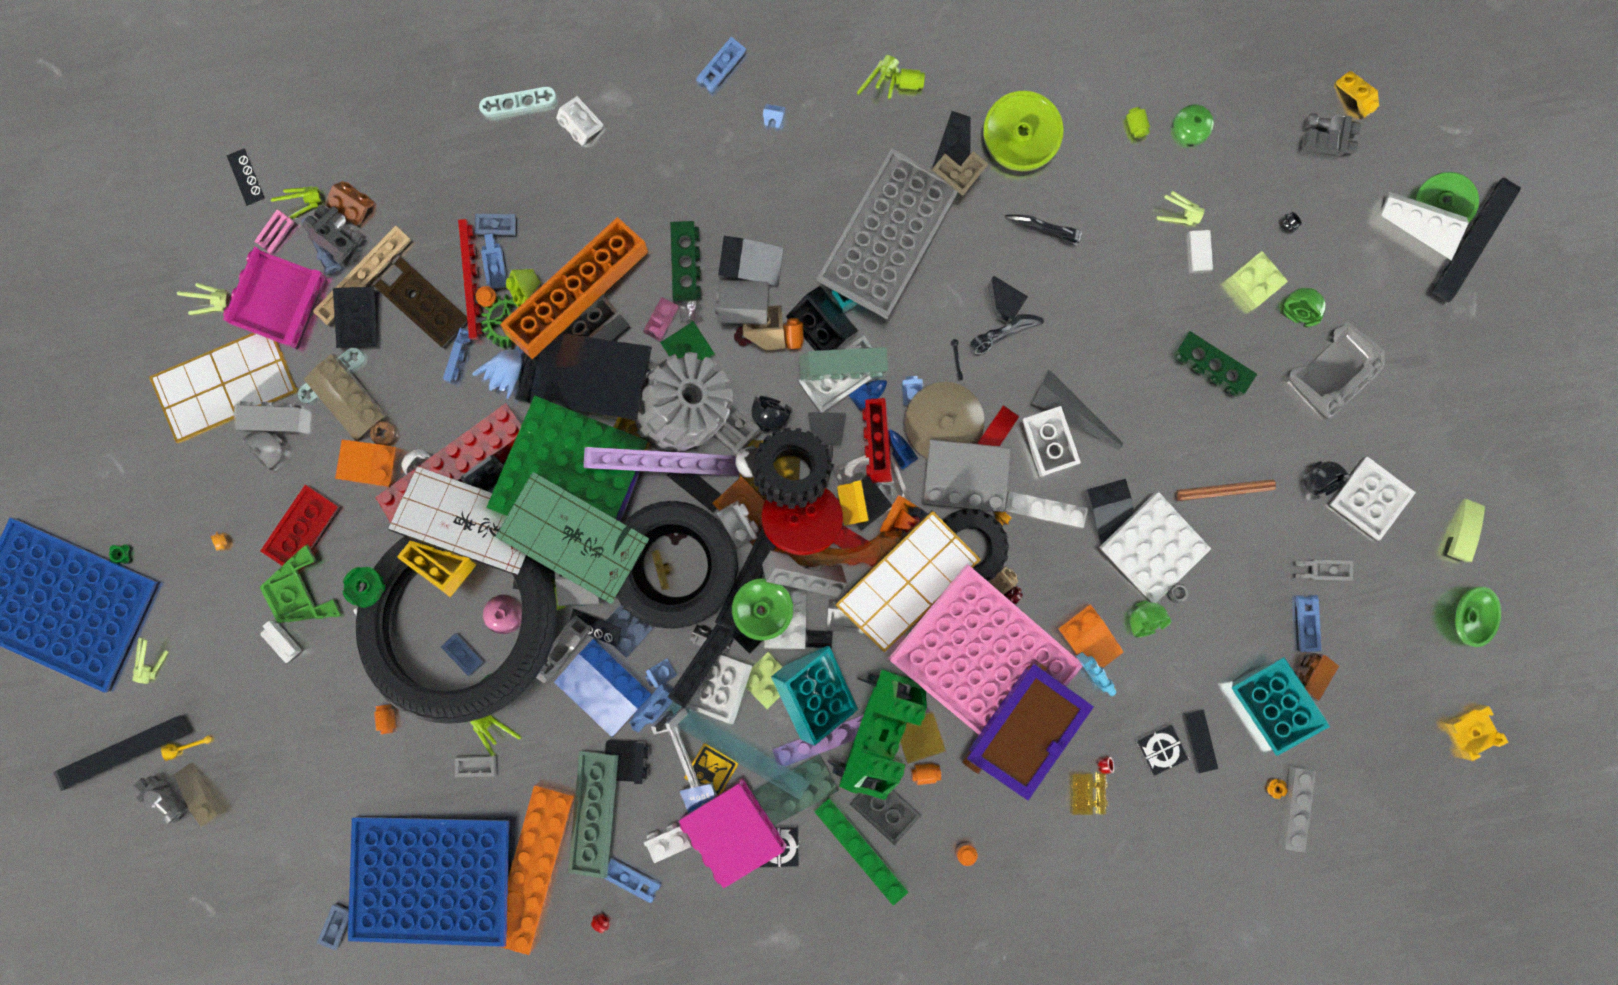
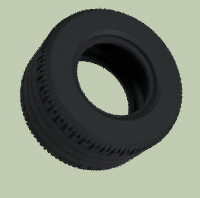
(679, 612)

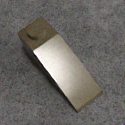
(198, 796)

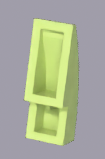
(1467, 531)

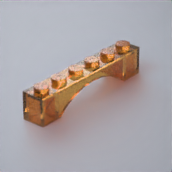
(869, 552)

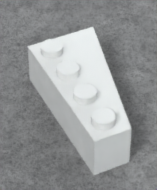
(1429, 224)

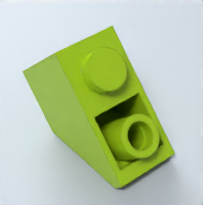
(522, 284)

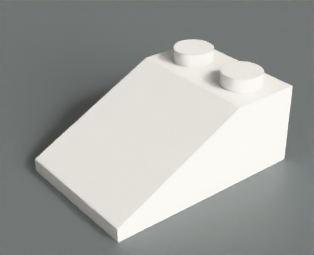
(1050, 441)

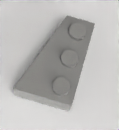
(266, 417)

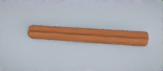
(1223, 490)

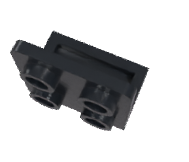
(484, 474)
(630, 759)

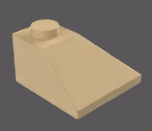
(769, 335)

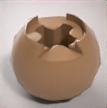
(389, 435)

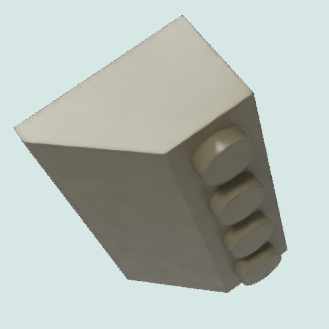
(344, 396)

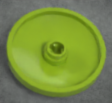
(1023, 130)

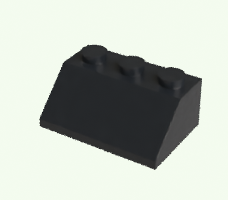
(823, 321)

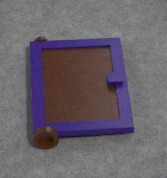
(1028, 731)

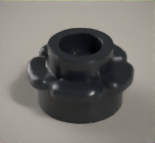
(1292, 221)

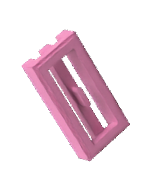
(259, 240)

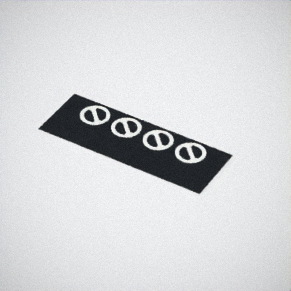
(245, 177)
(599, 629)

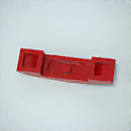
(999, 427)

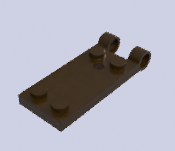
(428, 308)

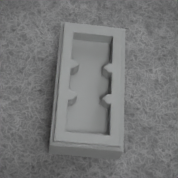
(475, 766)

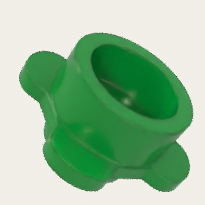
(113, 554)

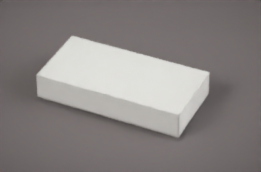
(1200, 250)

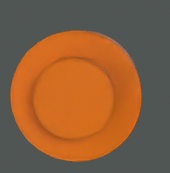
(486, 296)
(793, 333)
(385, 719)
(926, 773)
(966, 854)

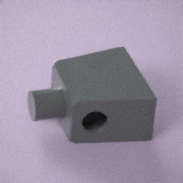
(828, 428)

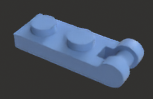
(721, 64)
(1308, 623)
(631, 880)

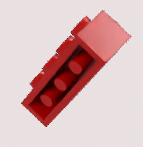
(878, 440)

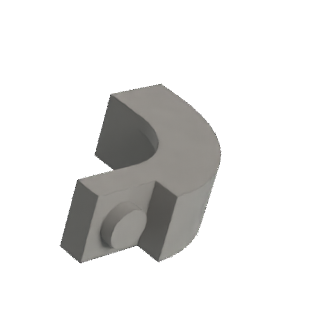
(563, 647)

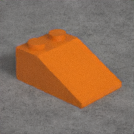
(368, 463)
(1090, 635)

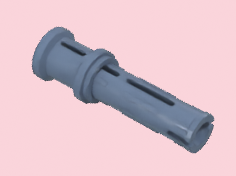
(326, 258)

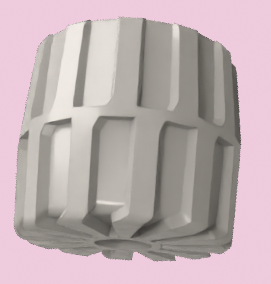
(667, 418)

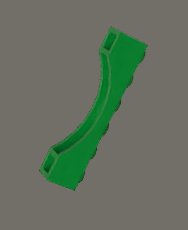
(861, 851)

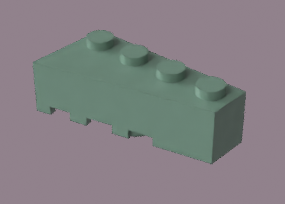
(843, 363)

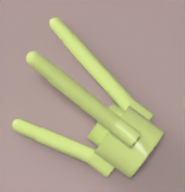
(1192, 212)
(219, 299)
(142, 672)

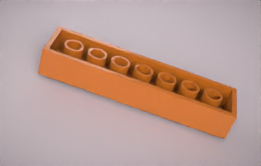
(574, 288)
(535, 864)

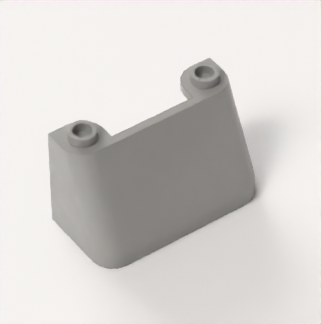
(1340, 370)

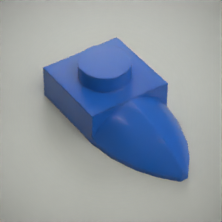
(870, 390)
(902, 451)

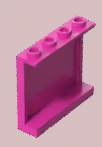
(273, 298)
(732, 834)

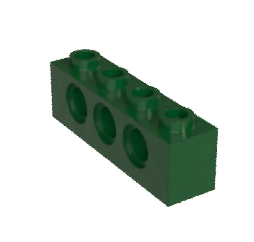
(679, 231)
(1243, 375)

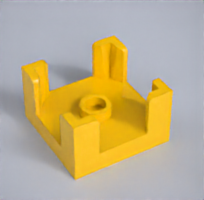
(1475, 732)

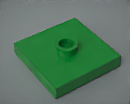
(688, 340)

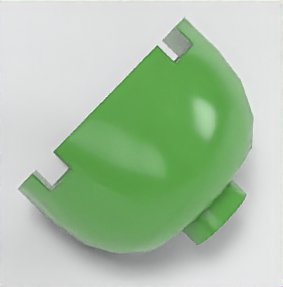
(1193, 124)
(1306, 306)
(1148, 618)

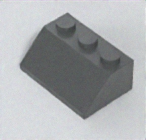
(598, 321)

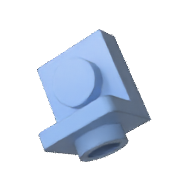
(910, 388)
(660, 673)

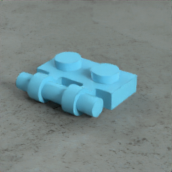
(1097, 674)

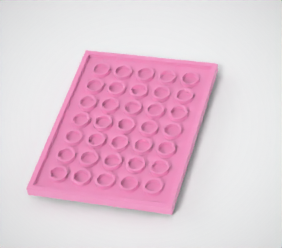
(976, 648)

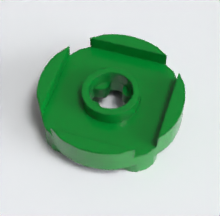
(352, 586)

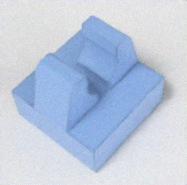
(775, 112)

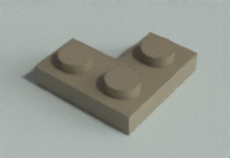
(962, 176)

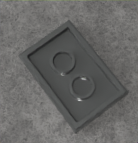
(889, 816)

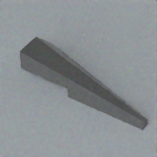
(1055, 394)

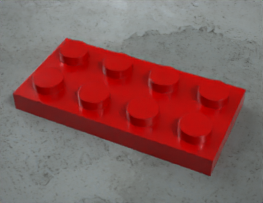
(300, 525)

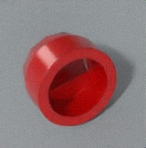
(1106, 765)

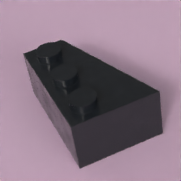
(956, 139)

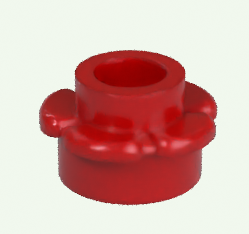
(600, 923)

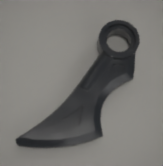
(1067, 233)
(984, 342)

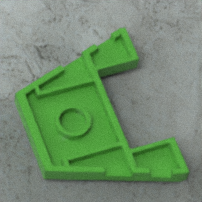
(289, 596)

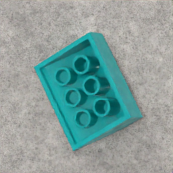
(815, 694)
(1279, 705)

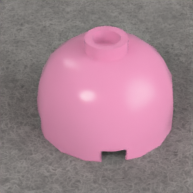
(502, 614)

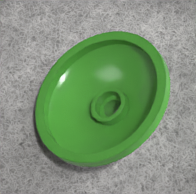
(1458, 187)
(776, 605)
(1478, 616)

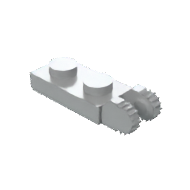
(1327, 570)

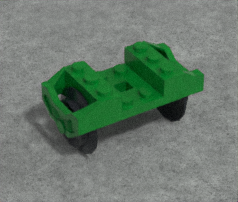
(880, 735)

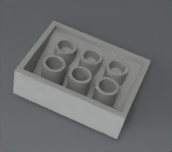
(966, 475)

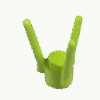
(888, 67)
(310, 195)
(482, 725)

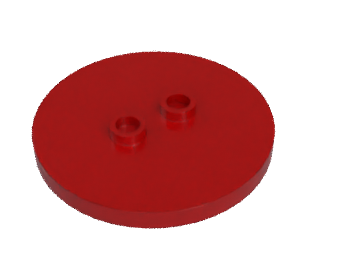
(805, 528)

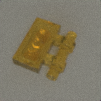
(1083, 793)

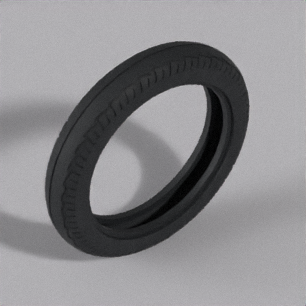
(478, 700)

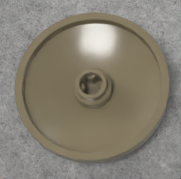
(943, 413)

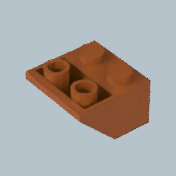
(1317, 674)

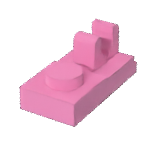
(661, 319)

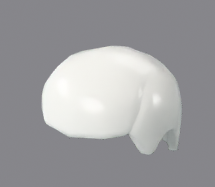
(414, 459)
(745, 461)

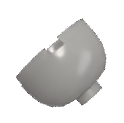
(264, 447)

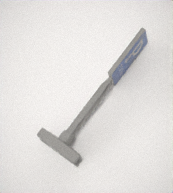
(698, 793)

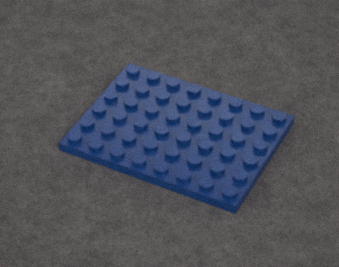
(67, 605)
(428, 881)

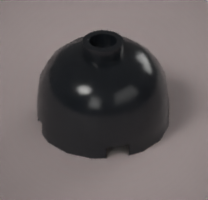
(769, 413)
(1326, 478)

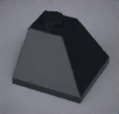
(1005, 299)

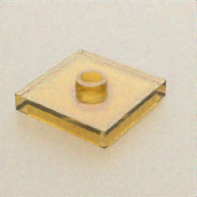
(663, 569)
(922, 740)

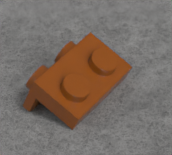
(349, 202)

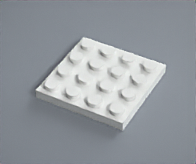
(1155, 547)

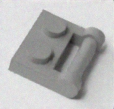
(741, 427)

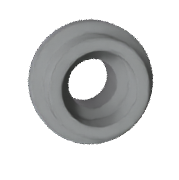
(1184, 593)

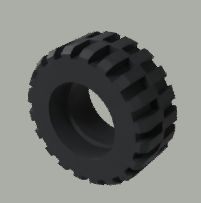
(794, 444)
(992, 531)

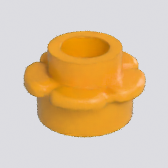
(1002, 517)
(219, 541)
(1272, 788)

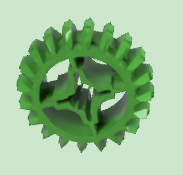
(506, 303)

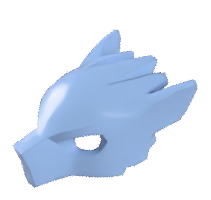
(503, 370)

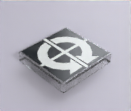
(1162, 749)
(791, 855)

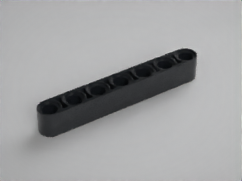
(1476, 239)
(120, 753)

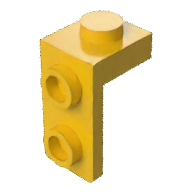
(1361, 91)

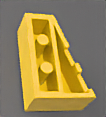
(438, 567)

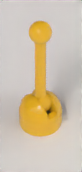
(170, 751)

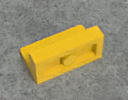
(852, 503)

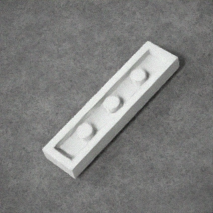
(1046, 509)

